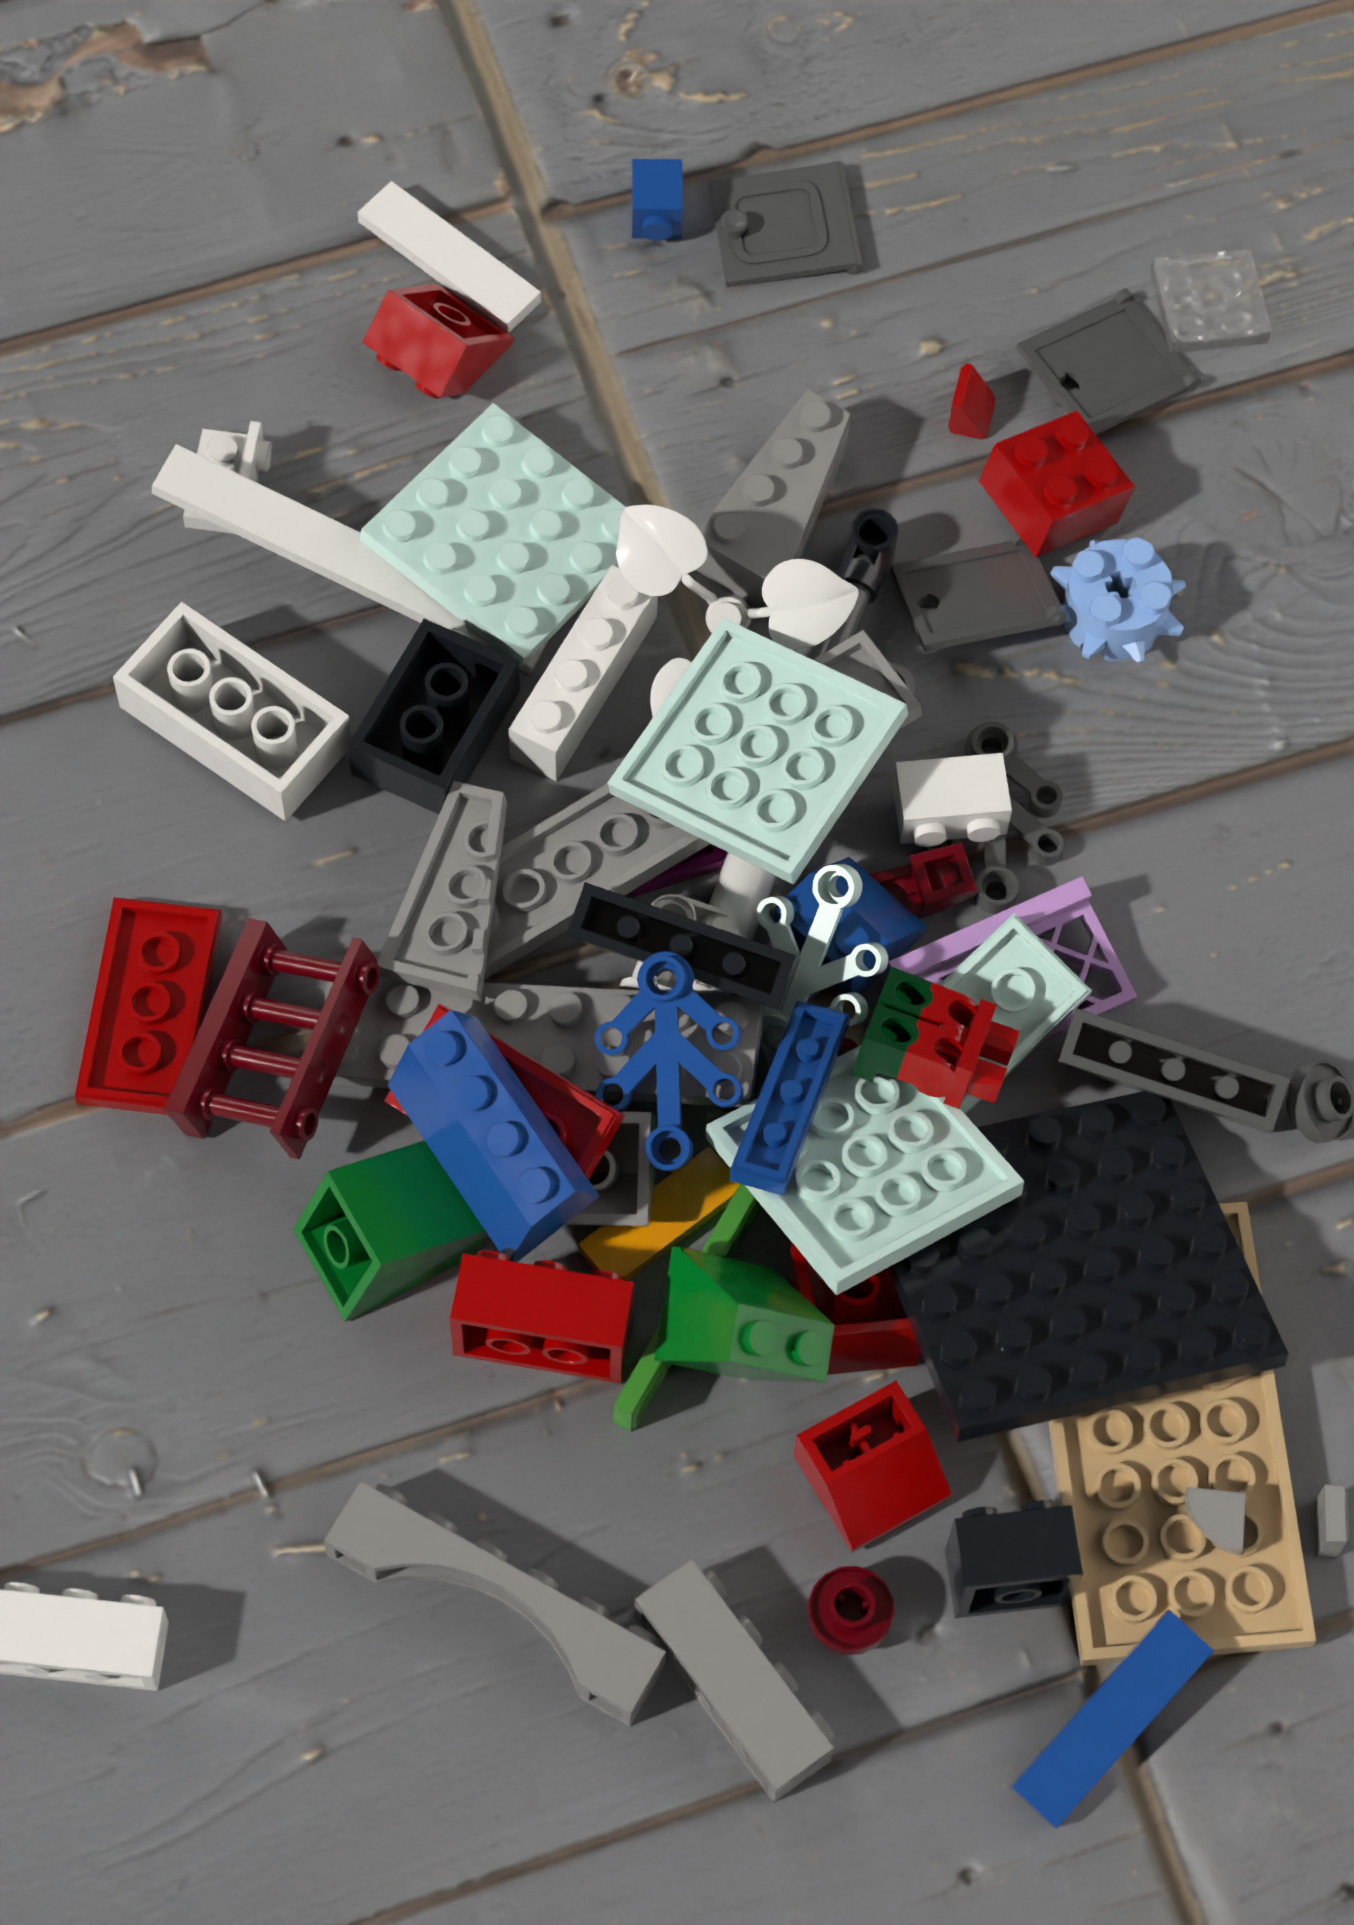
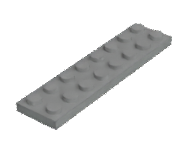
(554, 1029)

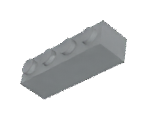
(734, 1679)

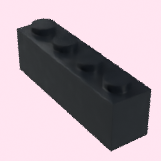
(714, 954)

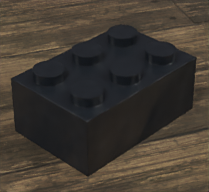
(434, 716)

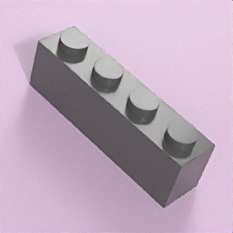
(1173, 1071)

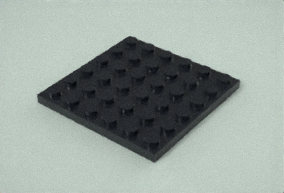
(1090, 1283)

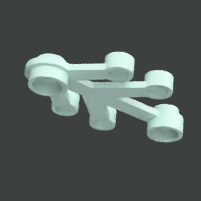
(810, 975)

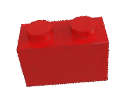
(435, 339)
(867, 1320)

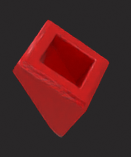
(971, 405)

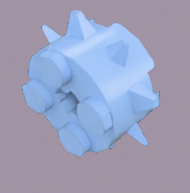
(1118, 599)

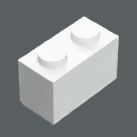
(951, 799)

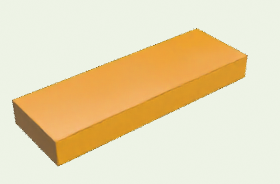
(678, 1208)

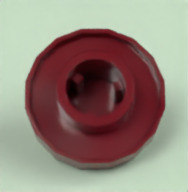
(850, 1610)

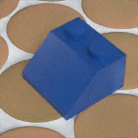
(872, 918)

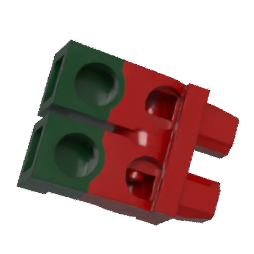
(935, 1041)

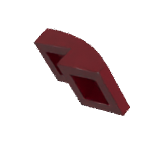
(930, 880)

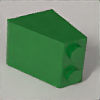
(386, 1227)
(740, 1321)

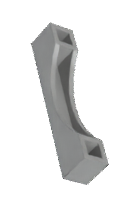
(394, 1543)

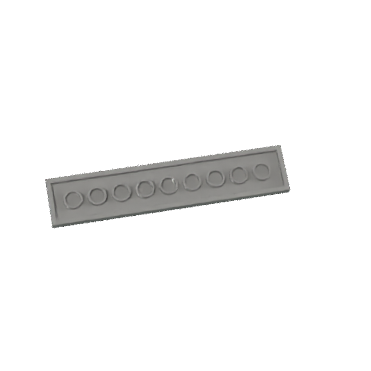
(617, 843)

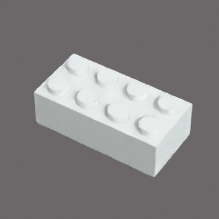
(233, 711)

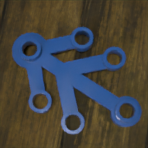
(666, 1051)

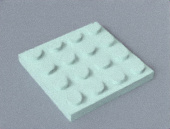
(501, 534)
(758, 750)
(877, 1175)

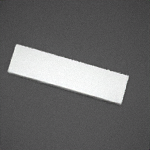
(449, 257)

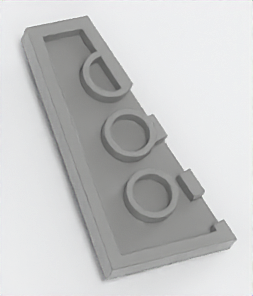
(449, 905)

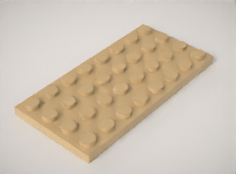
(1135, 1540)

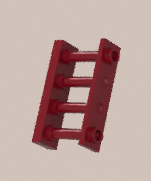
(230, 1019)

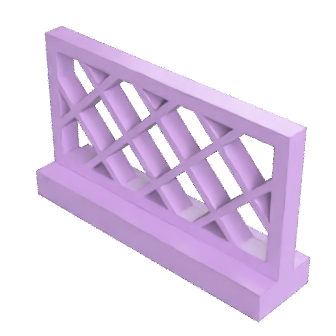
(1041, 915)

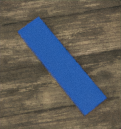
(789, 1098)
(1111, 1719)

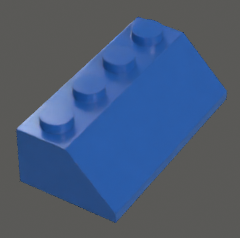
(489, 1134)

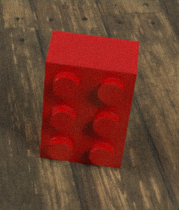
(542, 1316)

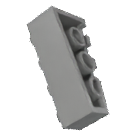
(776, 499)

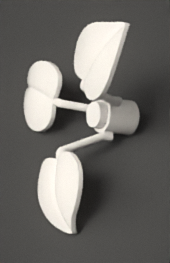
(801, 595)

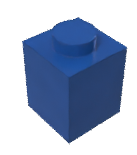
(657, 198)

